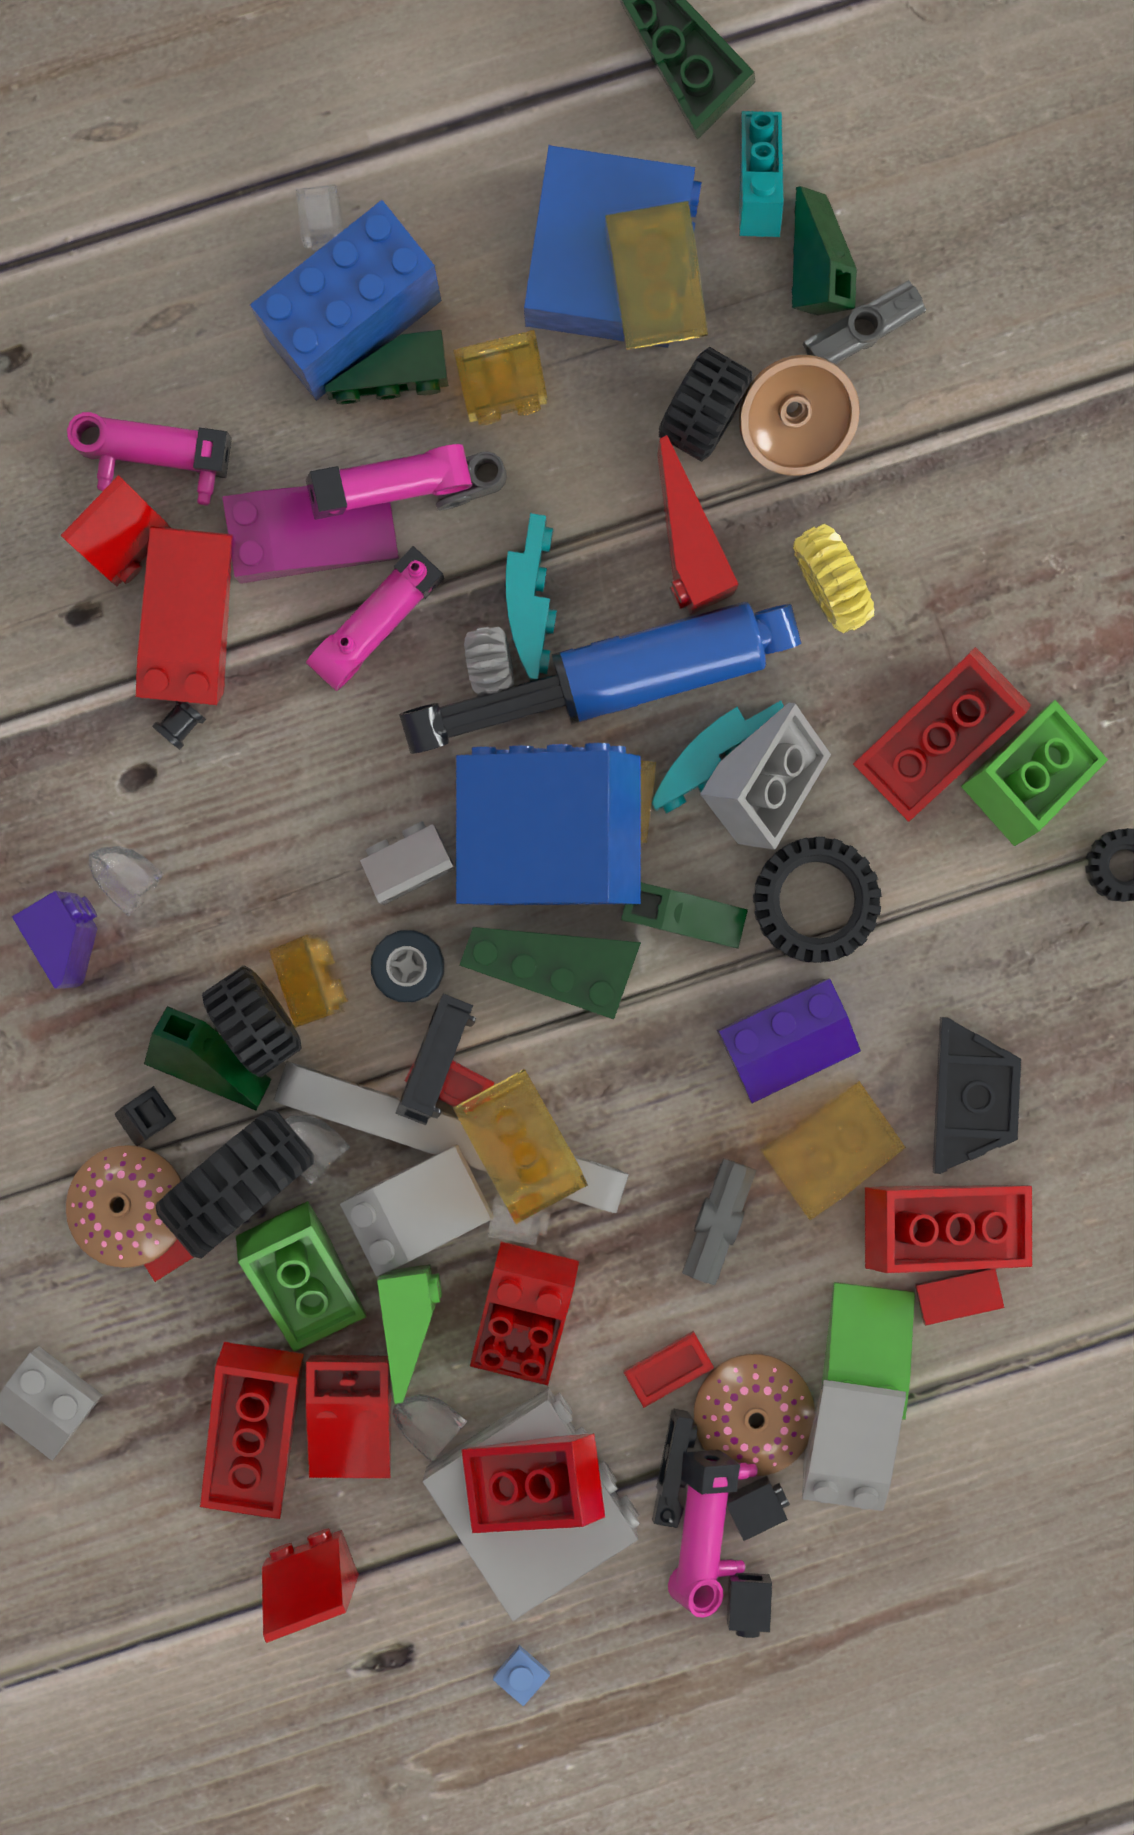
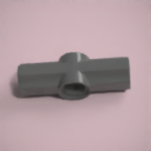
(885, 314)
(719, 1221)

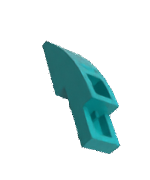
(528, 614)
(702, 755)

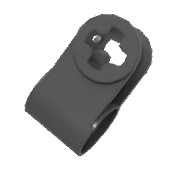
(478, 487)

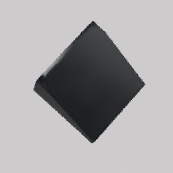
(145, 1116)

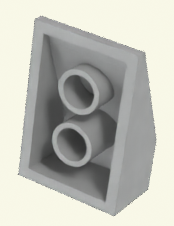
(767, 779)
(416, 1210)
(853, 1445)

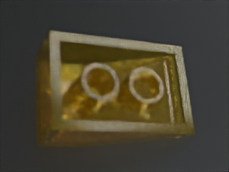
(656, 275)
(501, 377)
(520, 1146)
(833, 1150)

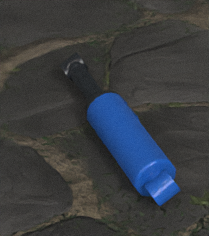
(621, 672)

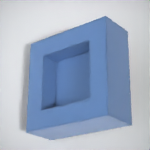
(521, 1675)

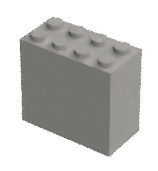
(531, 1564)

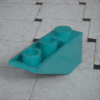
(761, 174)

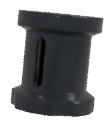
(179, 723)

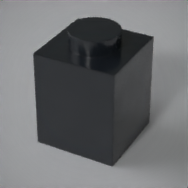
(757, 1507)
(749, 1604)

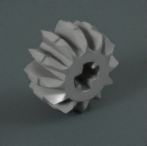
(488, 660)

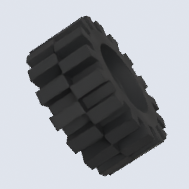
(1099, 863)

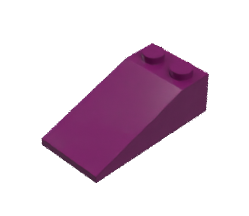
(281, 538)

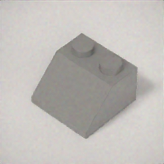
(407, 863)
(46, 1402)

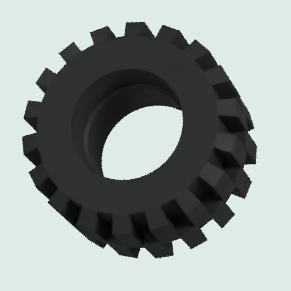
(705, 403)
(251, 1021)

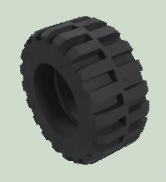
(234, 1183)

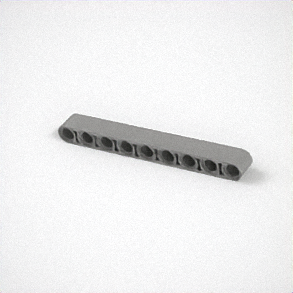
(375, 1114)

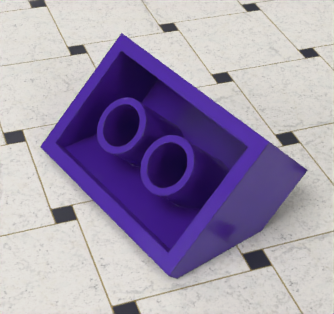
(60, 936)
(789, 1040)

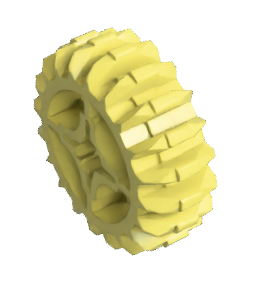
(834, 578)

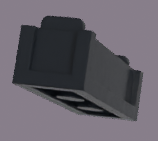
(434, 1059)

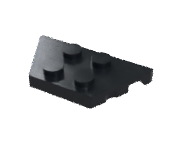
(973, 1096)

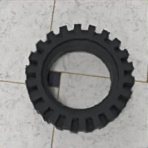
(864, 912)

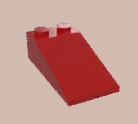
(696, 557)
(184, 616)
(942, 734)
(947, 1228)
(251, 1429)
(306, 1583)

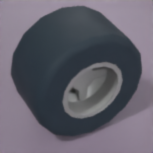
(396, 960)

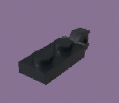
(679, 1437)

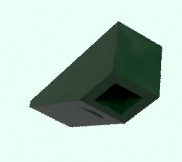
(822, 261)
(401, 365)
(687, 915)
(201, 1057)

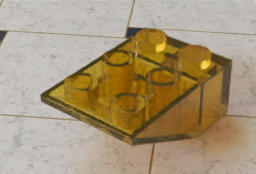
(307, 979)

